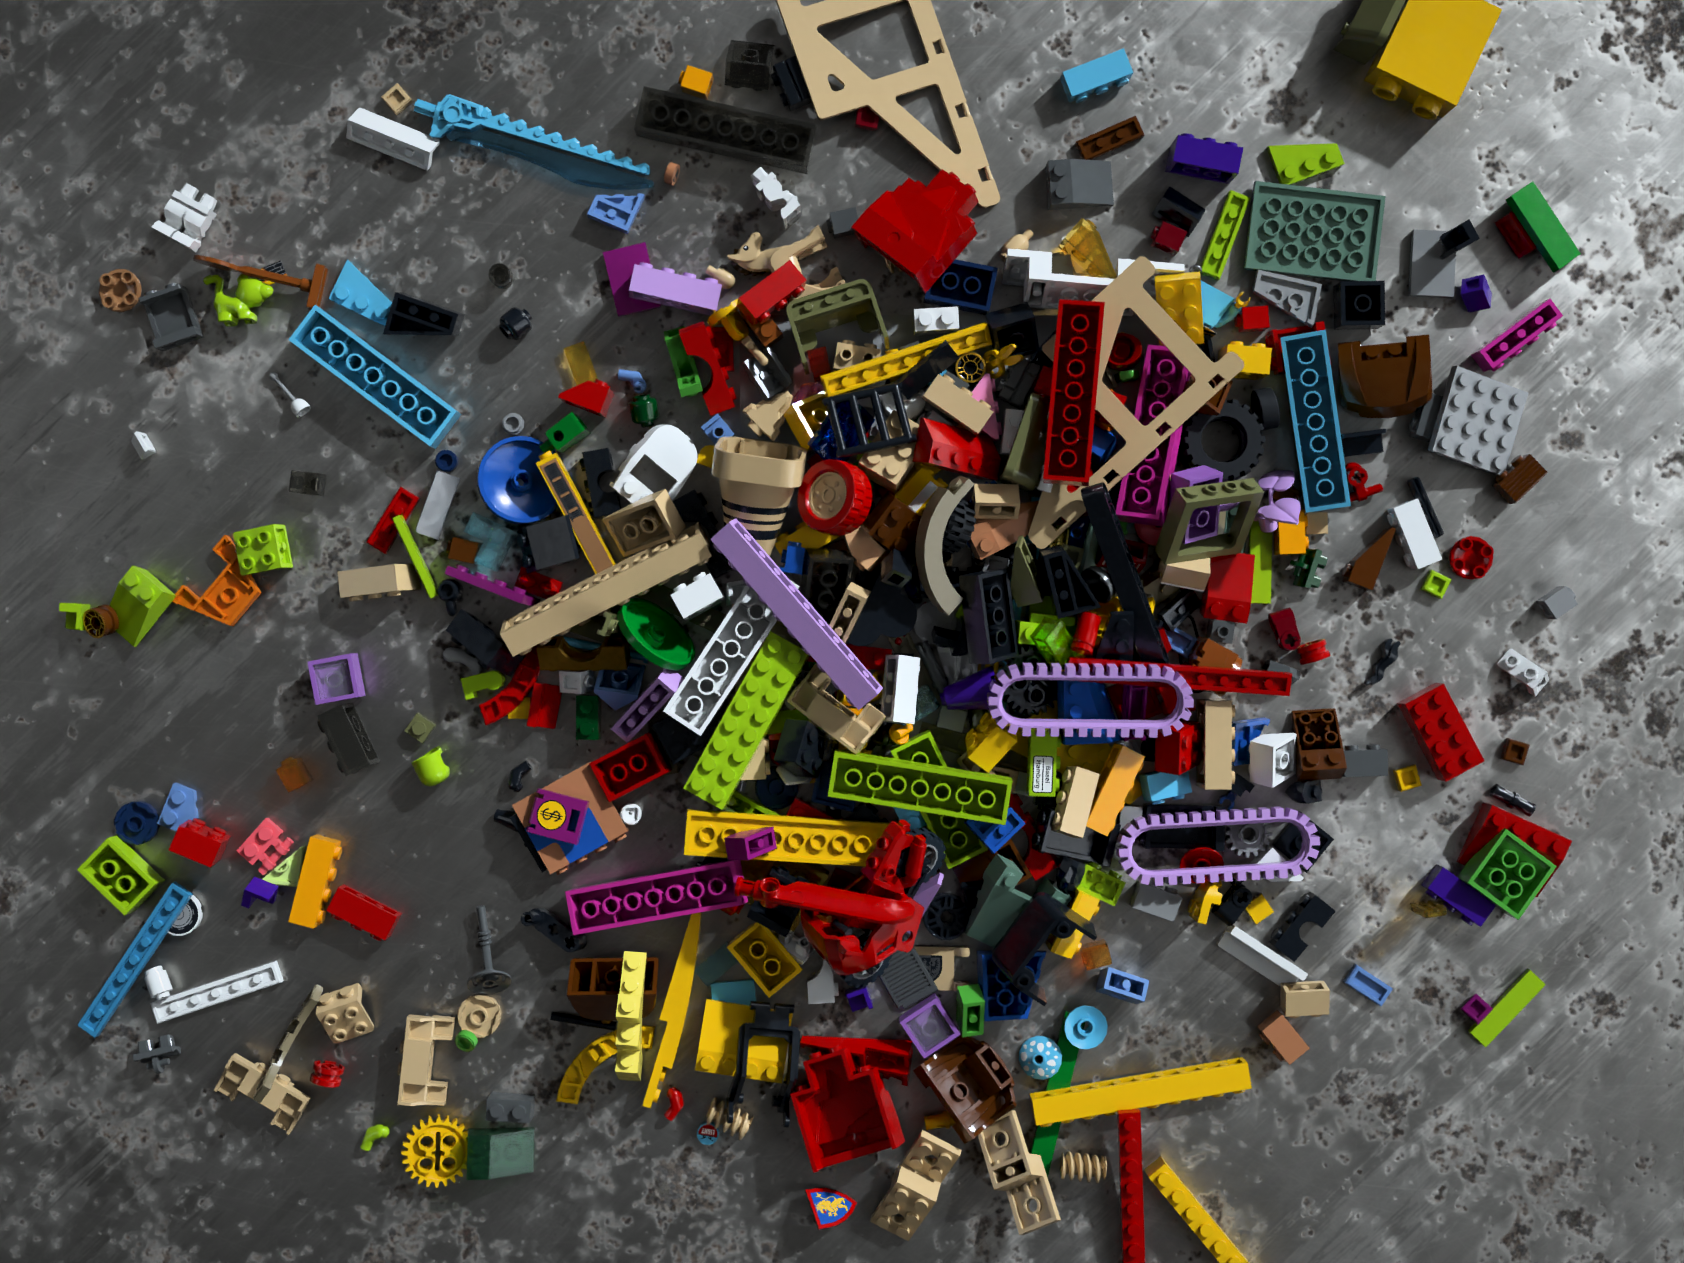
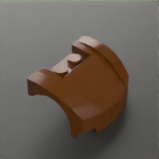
(1385, 377)
(969, 1084)

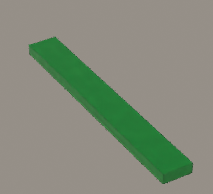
(1046, 1137)

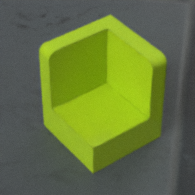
(74, 614)

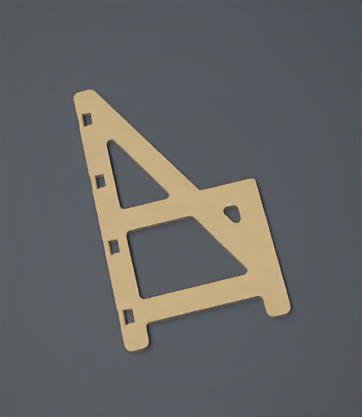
(821, 59)
(1123, 294)

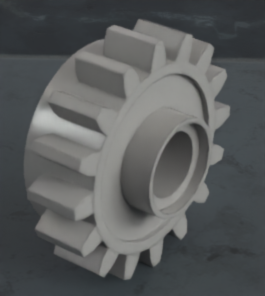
(1252, 843)

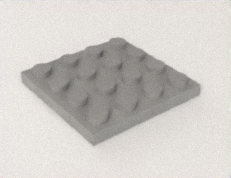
(1477, 421)

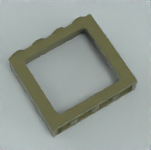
(1187, 499)

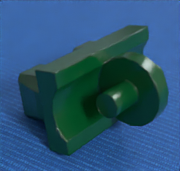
(1306, 568)

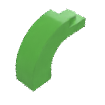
(684, 365)

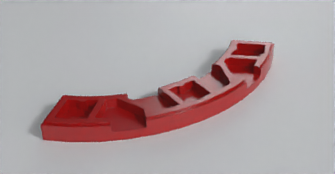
(515, 691)

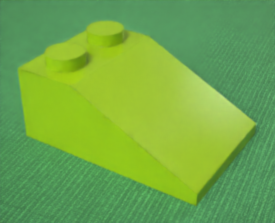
(139, 603)

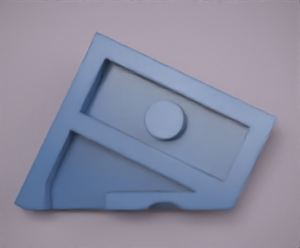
(616, 210)

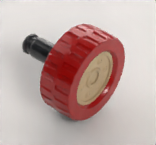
(835, 497)

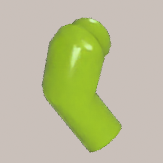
(373, 1133)

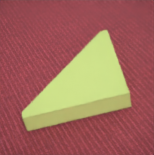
(288, 871)

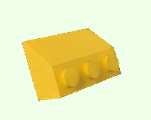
(1086, 907)
(764, 958)

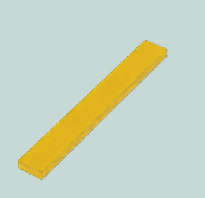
(902, 360)

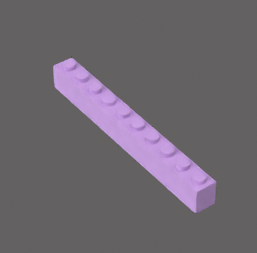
(796, 614)

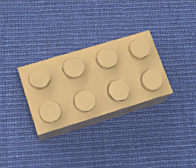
(1216, 744)

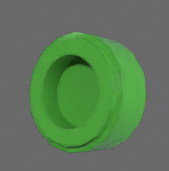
(466, 1040)

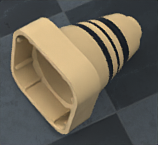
(757, 483)

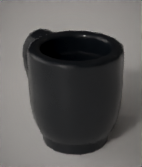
(450, 592)

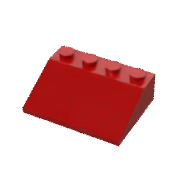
(1492, 820)

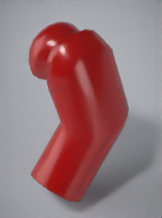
(676, 1102)

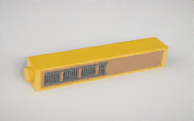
(573, 505)

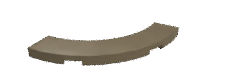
(285, 1043)

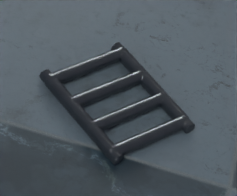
(864, 446)

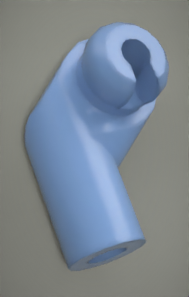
(634, 378)

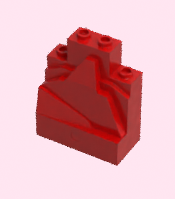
(920, 226)
(844, 1110)

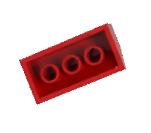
(956, 450)

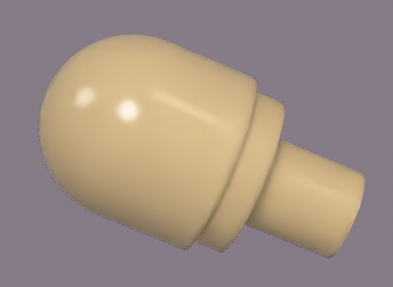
(723, 276)

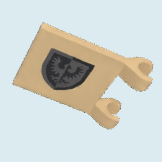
(940, 964)

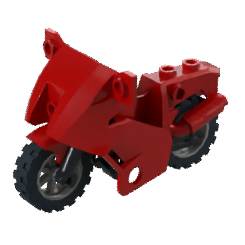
(892, 871)

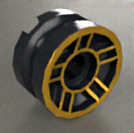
(970, 359)

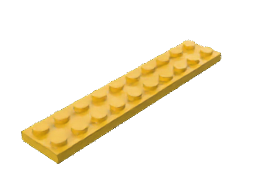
(796, 837)

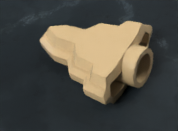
(768, 416)

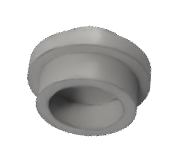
(513, 424)

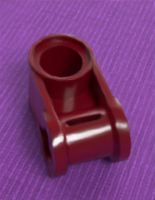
(1284, 625)

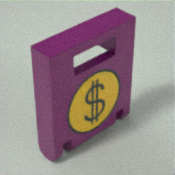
(553, 815)

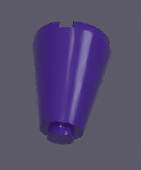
(969, 692)

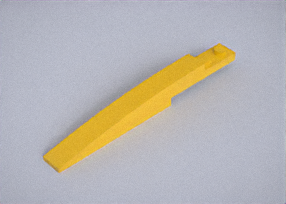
(675, 1007)

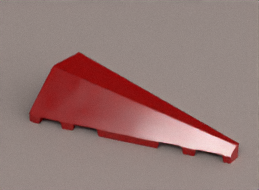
(890, 1056)

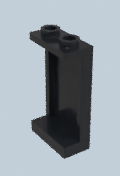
(1182, 838)
(1091, 847)

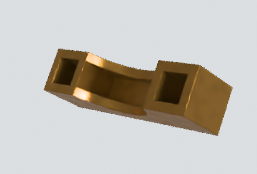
(559, 655)

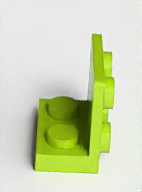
(262, 549)

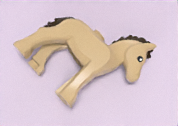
(753, 261)

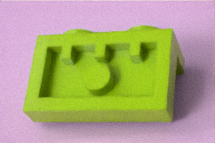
(1101, 884)

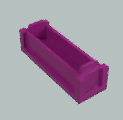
(1133, 706)

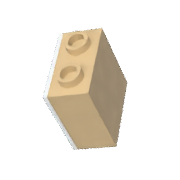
(1186, 574)

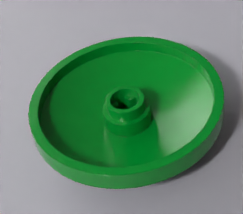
(656, 634)

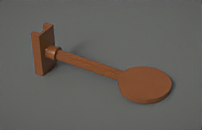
(314, 287)

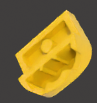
(1203, 898)

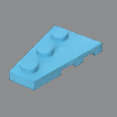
(360, 295)

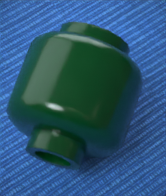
(644, 410)

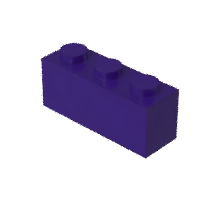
(1457, 896)

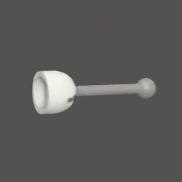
(298, 406)

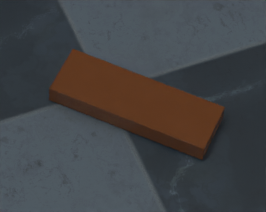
(1110, 139)

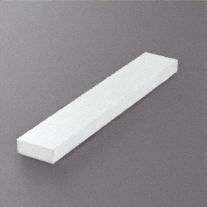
(217, 992)

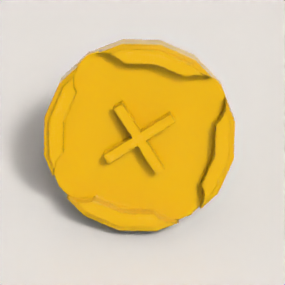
(731, 320)

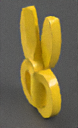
(1001, 359)

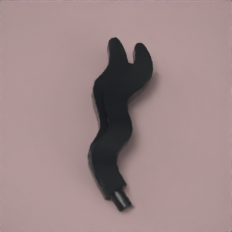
(1389, 655)

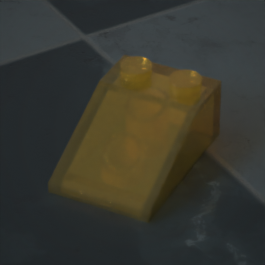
(1088, 250)

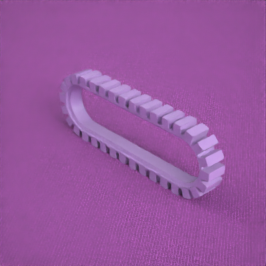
(1154, 673)
(1222, 818)

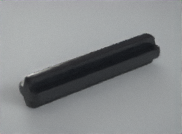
(1418, 491)

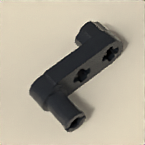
(543, 922)

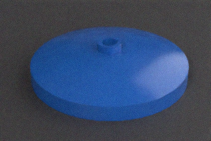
(497, 484)

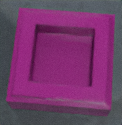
(1476, 1009)

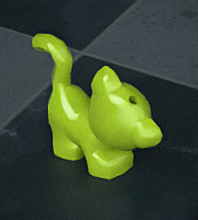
(249, 294)

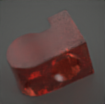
(818, 362)

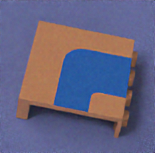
(600, 824)

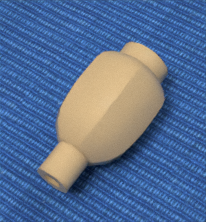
(1017, 241)

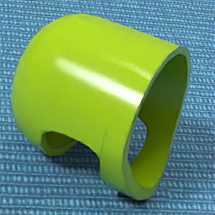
(431, 768)

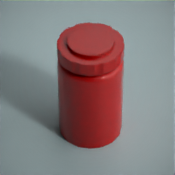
(1086, 633)

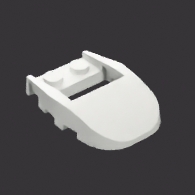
(665, 447)

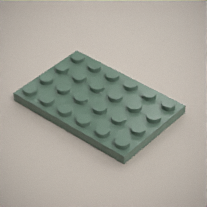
(1314, 232)

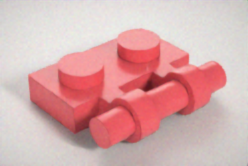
(260, 841)

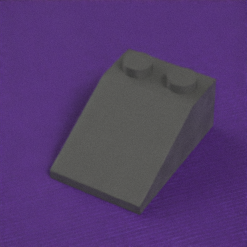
(1078, 184)

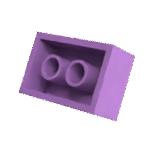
(1203, 520)

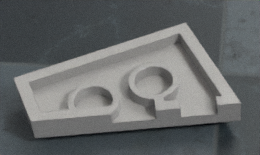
(1289, 294)

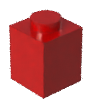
(1252, 319)

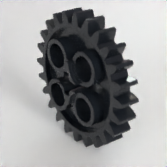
(1021, 695)

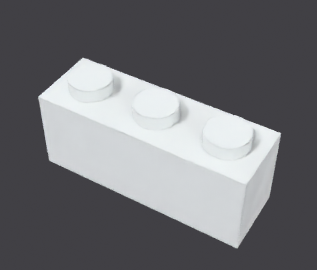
(1414, 534)
(900, 688)

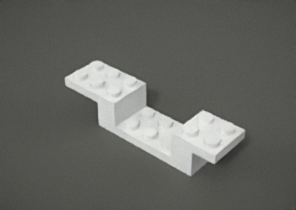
(1045, 288)

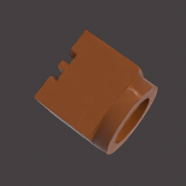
(1212, 654)

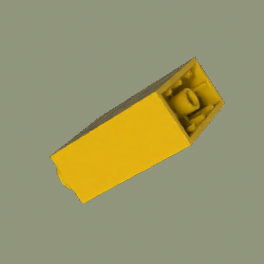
(1432, 53)

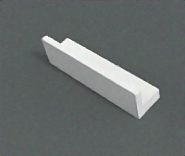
(391, 138)
(1259, 957)

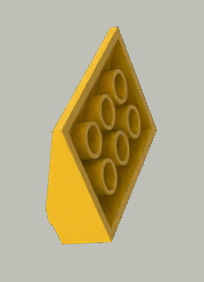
(720, 1038)

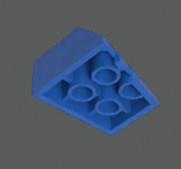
(1084, 701)
(1001, 997)

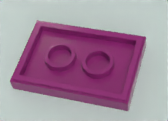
(620, 268)

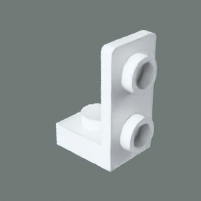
(1524, 670)

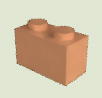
(1283, 1037)

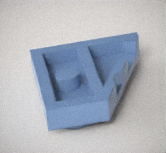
(179, 807)

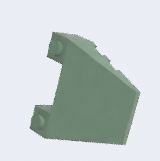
(1001, 903)

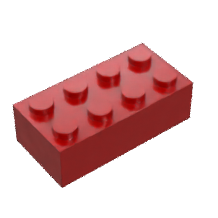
(1440, 732)

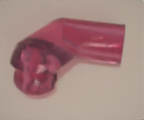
(807, 390)

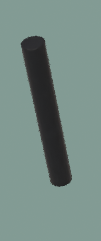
(579, 1020)

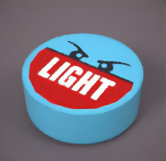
(707, 1133)

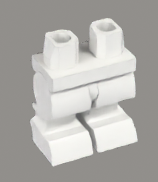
(775, 198)
(185, 212)

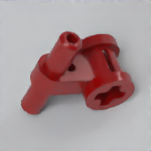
(1360, 492)

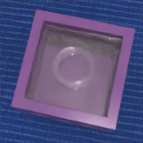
(336, 678)
(929, 1025)

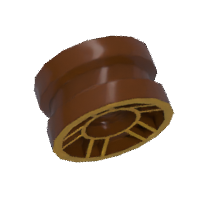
(100, 621)

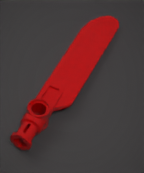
(826, 900)

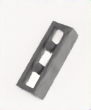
(437, 505)

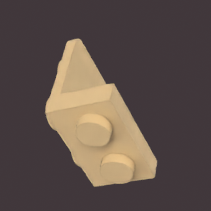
(344, 1014)

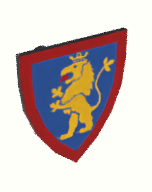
(829, 1207)

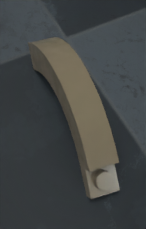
(929, 544)

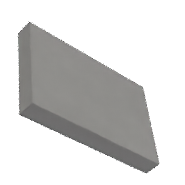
(1428, 272)

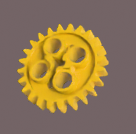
(418, 1151)

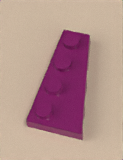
(497, 587)

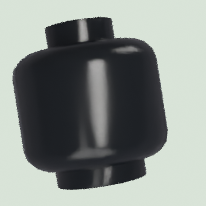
(515, 323)

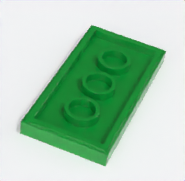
(1543, 227)

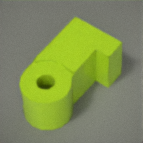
(488, 680)

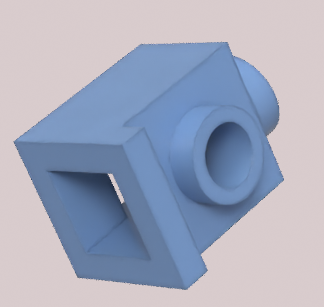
(715, 423)

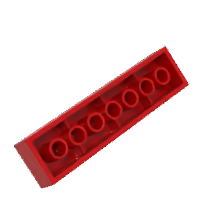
(1073, 392)

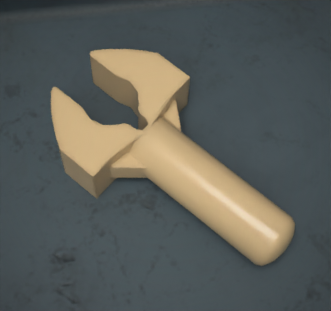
(754, 351)

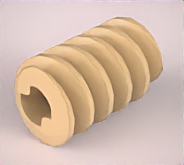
(719, 1115)
(1083, 1167)

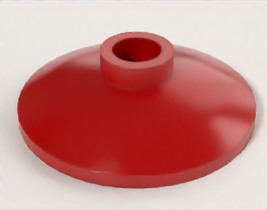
(1207, 855)

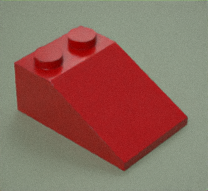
(1229, 588)

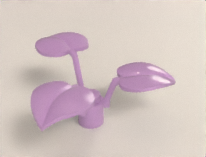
(1283, 510)

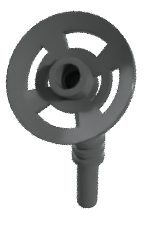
(488, 974)

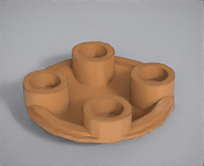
(119, 290)

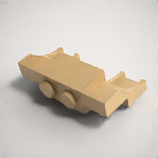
(832, 715)
(417, 1060)
(244, 1077)

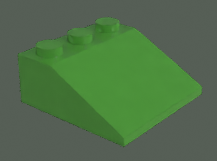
(1507, 873)

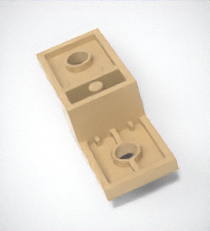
(1018, 1174)
(915, 1185)

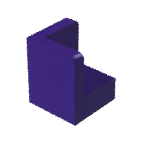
(1476, 293)
(259, 889)
(859, 998)

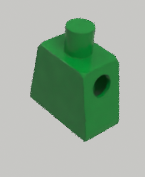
(572, 429)

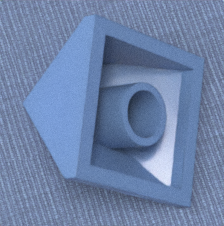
(621, 686)

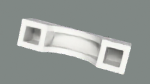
(822, 986)

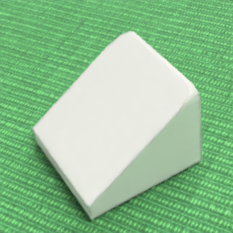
(142, 445)

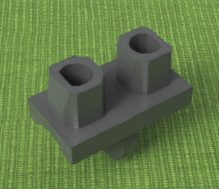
(147, 1053)

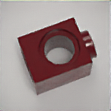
(1168, 238)

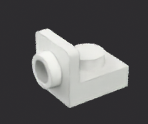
(576, 681)

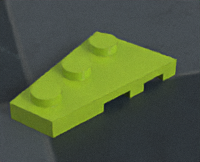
(1304, 161)

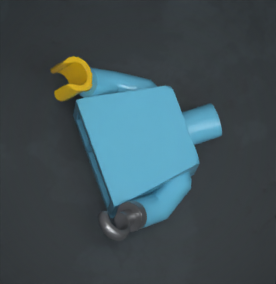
(1217, 306)

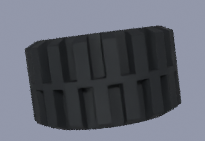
(959, 527)

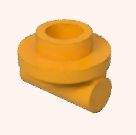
(900, 733)

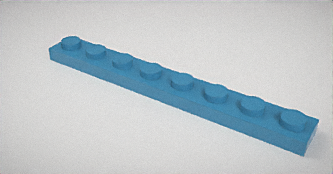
(135, 959)

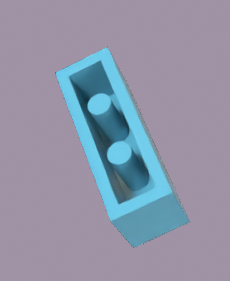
(1096, 76)

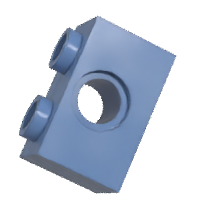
(1122, 985)

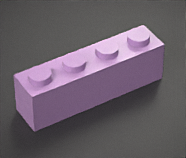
(647, 704)

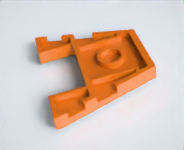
(228, 595)

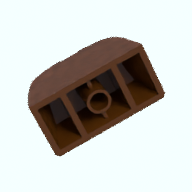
(596, 986)

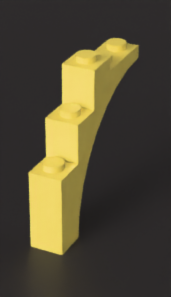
(629, 1017)

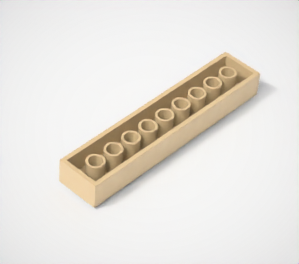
(605, 590)

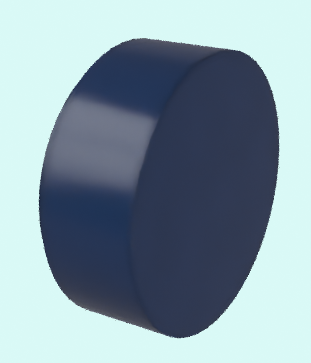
(446, 461)

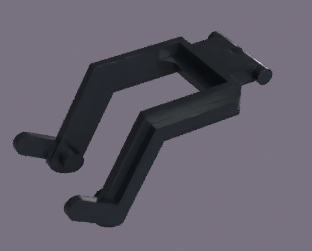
(766, 1024)

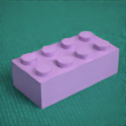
(674, 289)

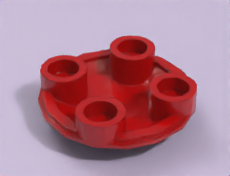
(1471, 557)

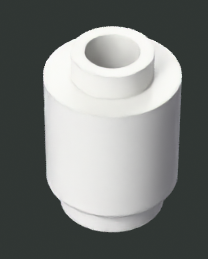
(158, 983)

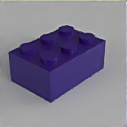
(1204, 158)

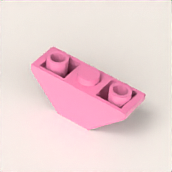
(984, 392)

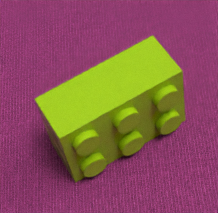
(120, 875)

